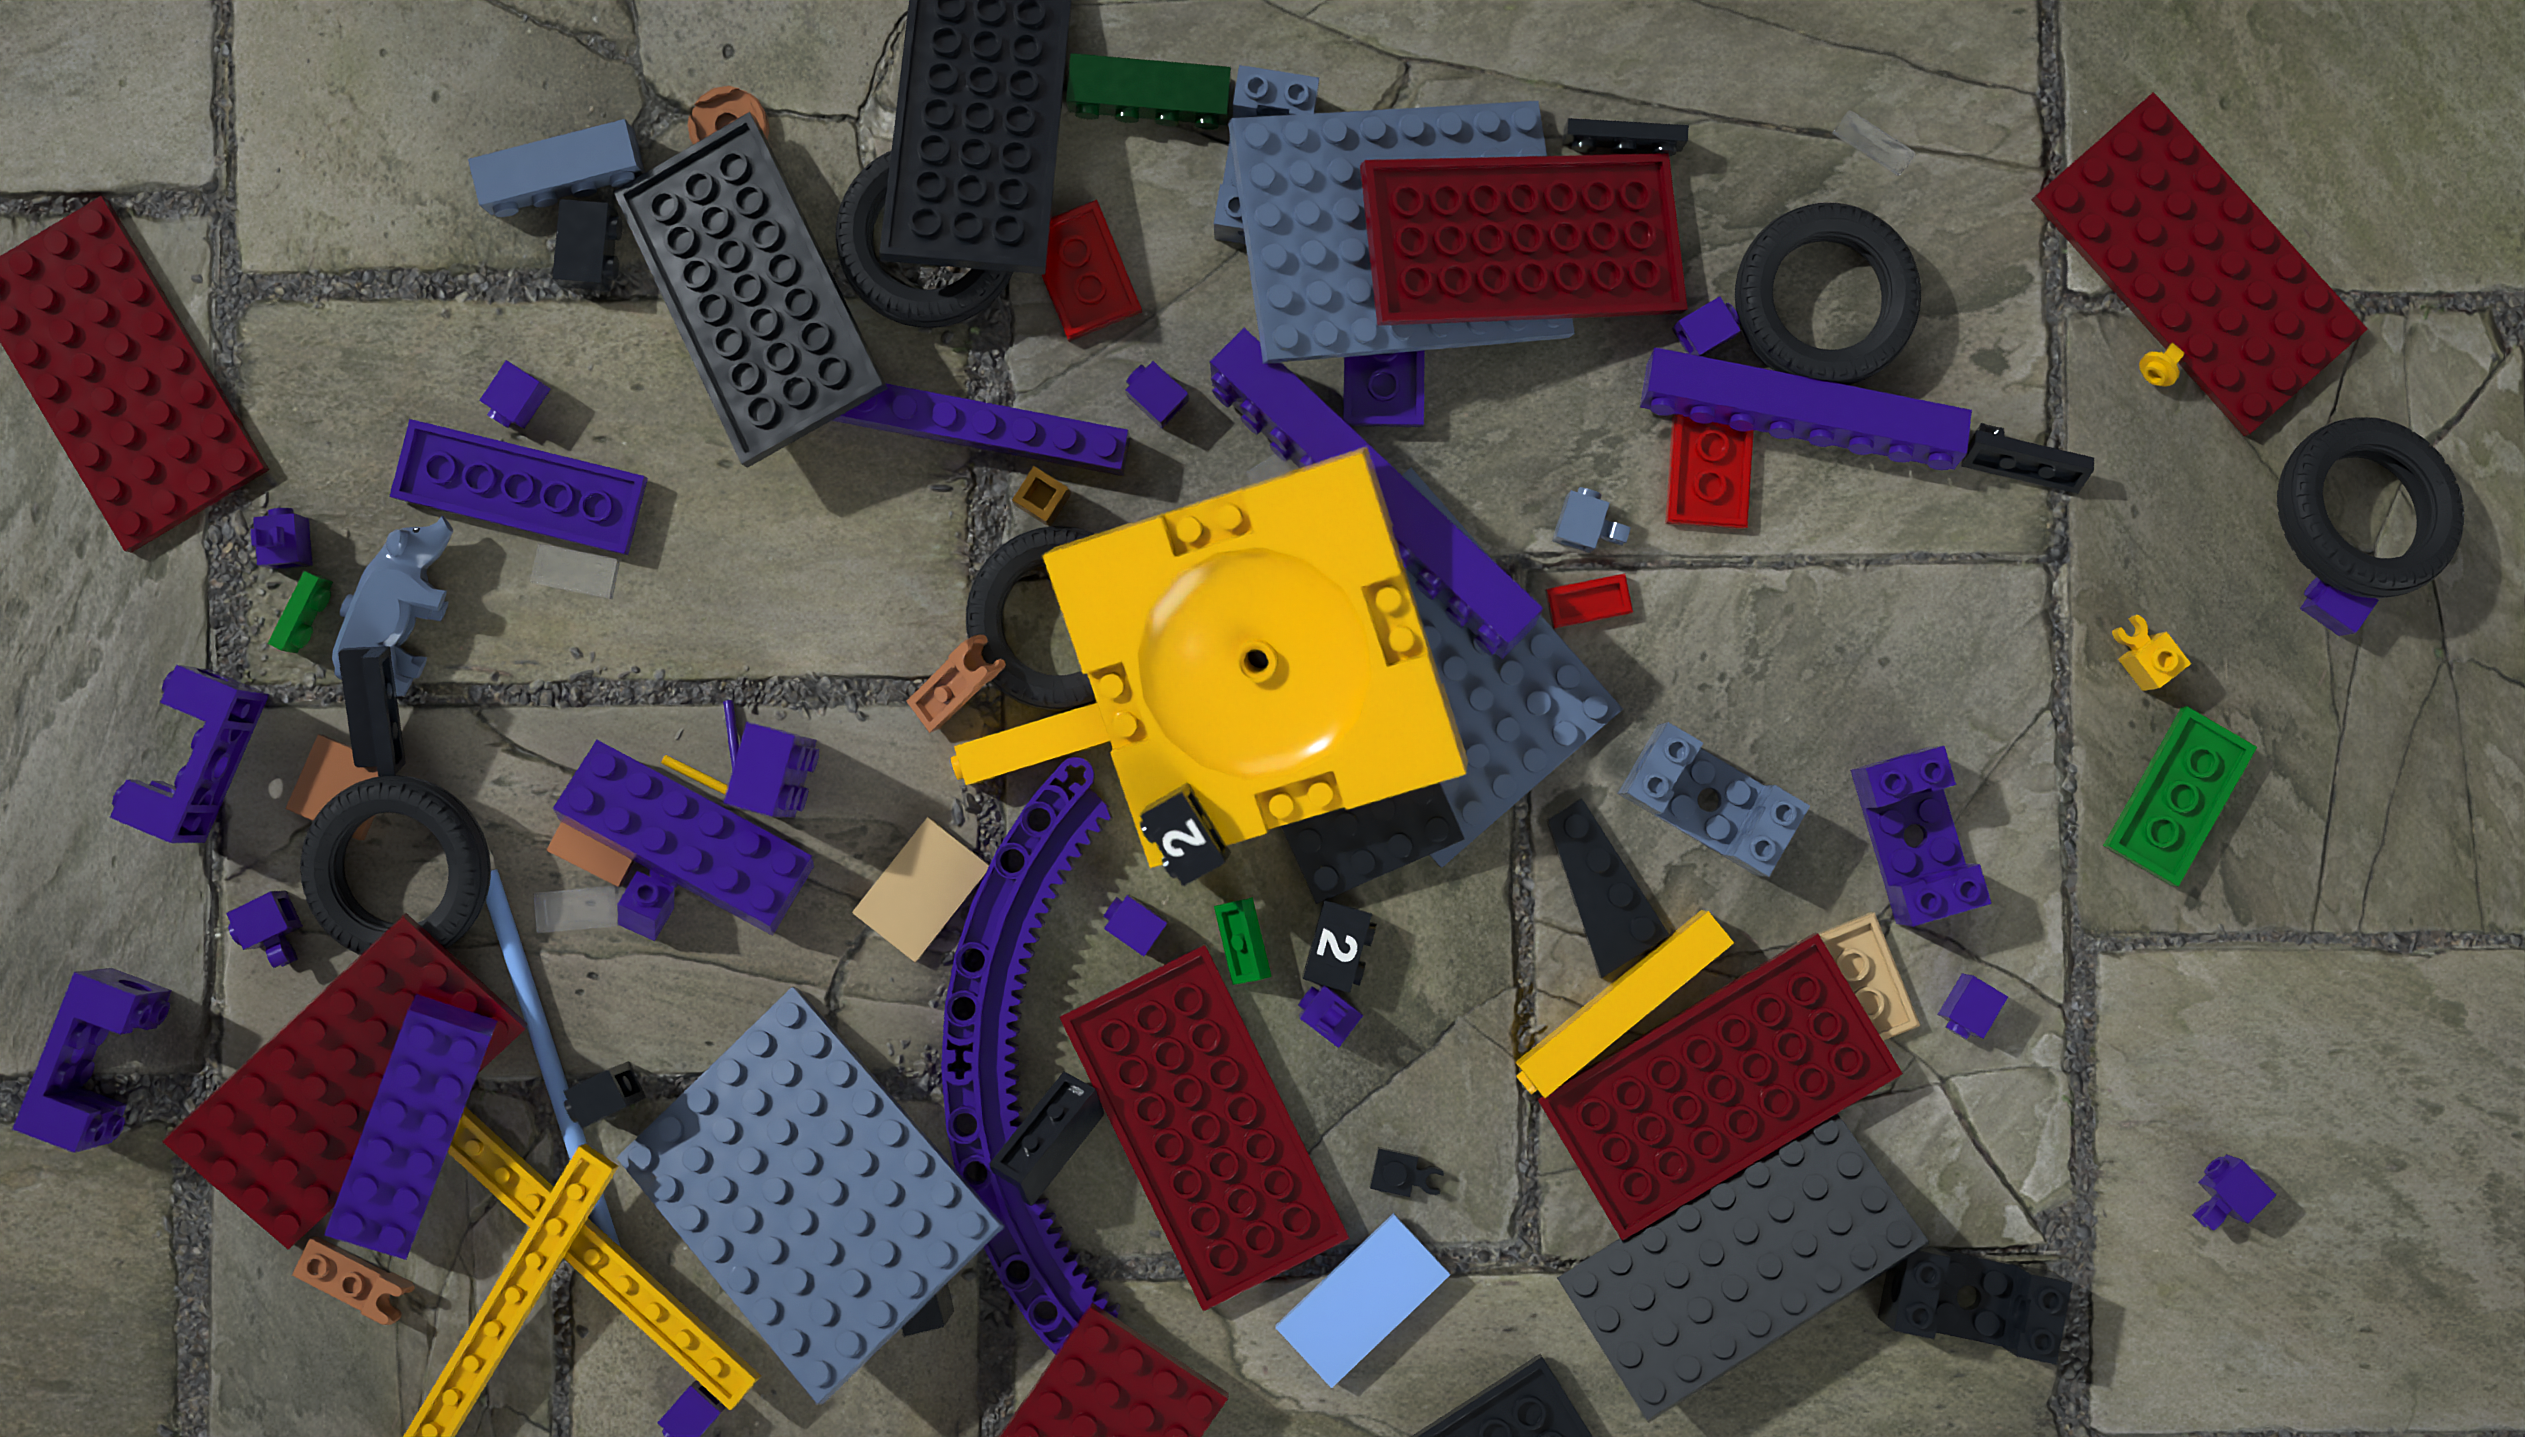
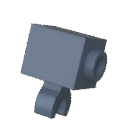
(1583, 522)

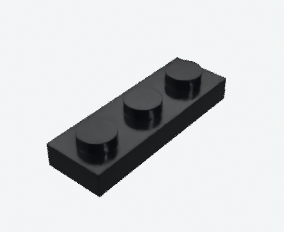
(1624, 136)

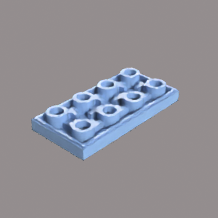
(1362, 1300)

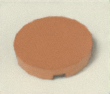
(723, 105)

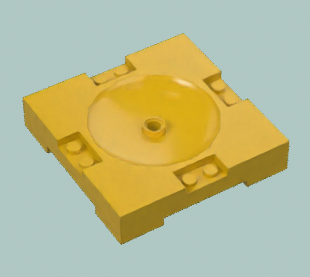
(1275, 568)

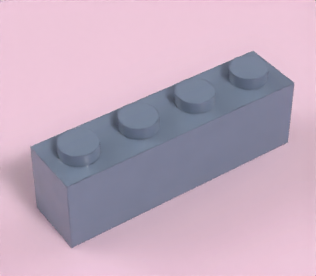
(556, 168)

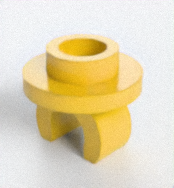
(2162, 367)

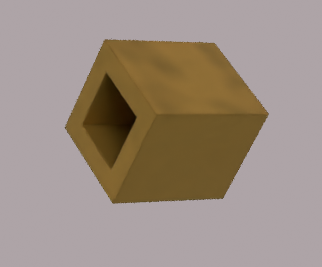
(1041, 496)

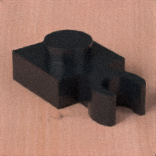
(1397, 1173)

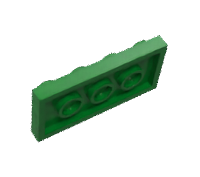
(2180, 796)

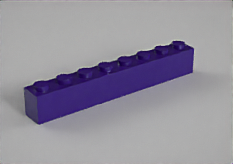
(1806, 409)
(994, 428)

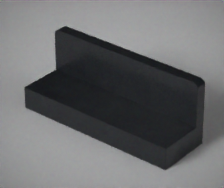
(372, 708)
(1048, 1137)

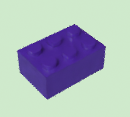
(771, 771)

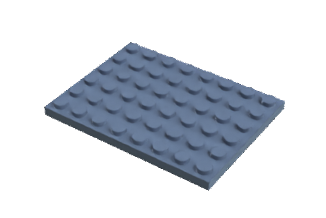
(1310, 228)
(1511, 712)
(809, 1194)

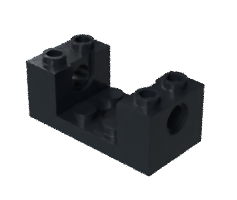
(2013, 1305)

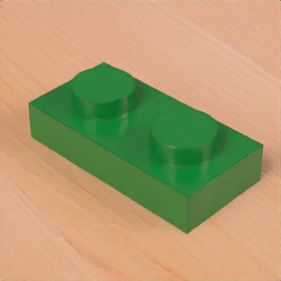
(295, 623)
(1242, 941)

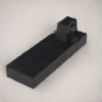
(2026, 461)

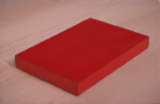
(1087, 273)
(1709, 474)

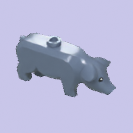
(392, 596)

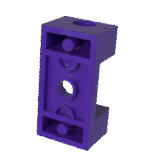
(190, 807)
(1932, 877)
(55, 1102)

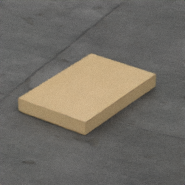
(921, 889)
(1872, 974)

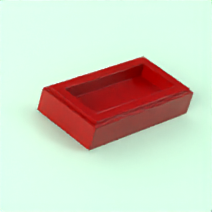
(1589, 601)

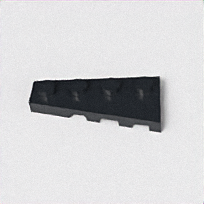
(1608, 900)

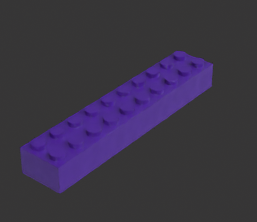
(1428, 542)

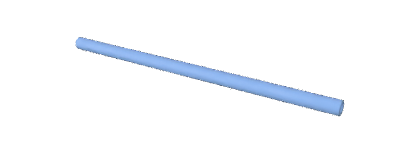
(539, 1032)

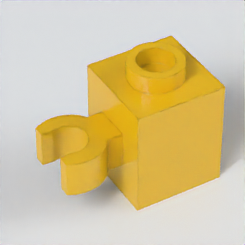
(2152, 658)

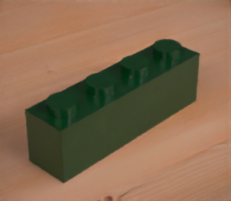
(1148, 90)

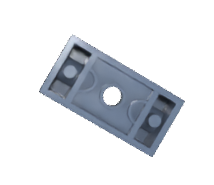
(1259, 94)
(1746, 826)

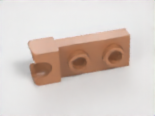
(954, 683)
(351, 1280)

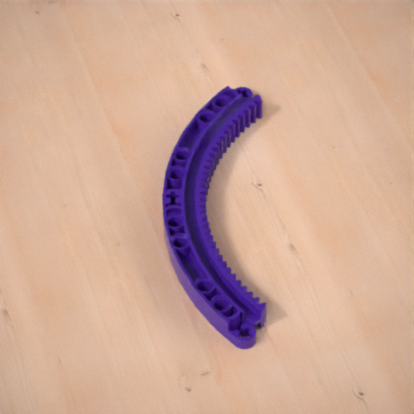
(1000, 928)

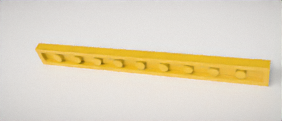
(607, 1266)
(514, 1295)

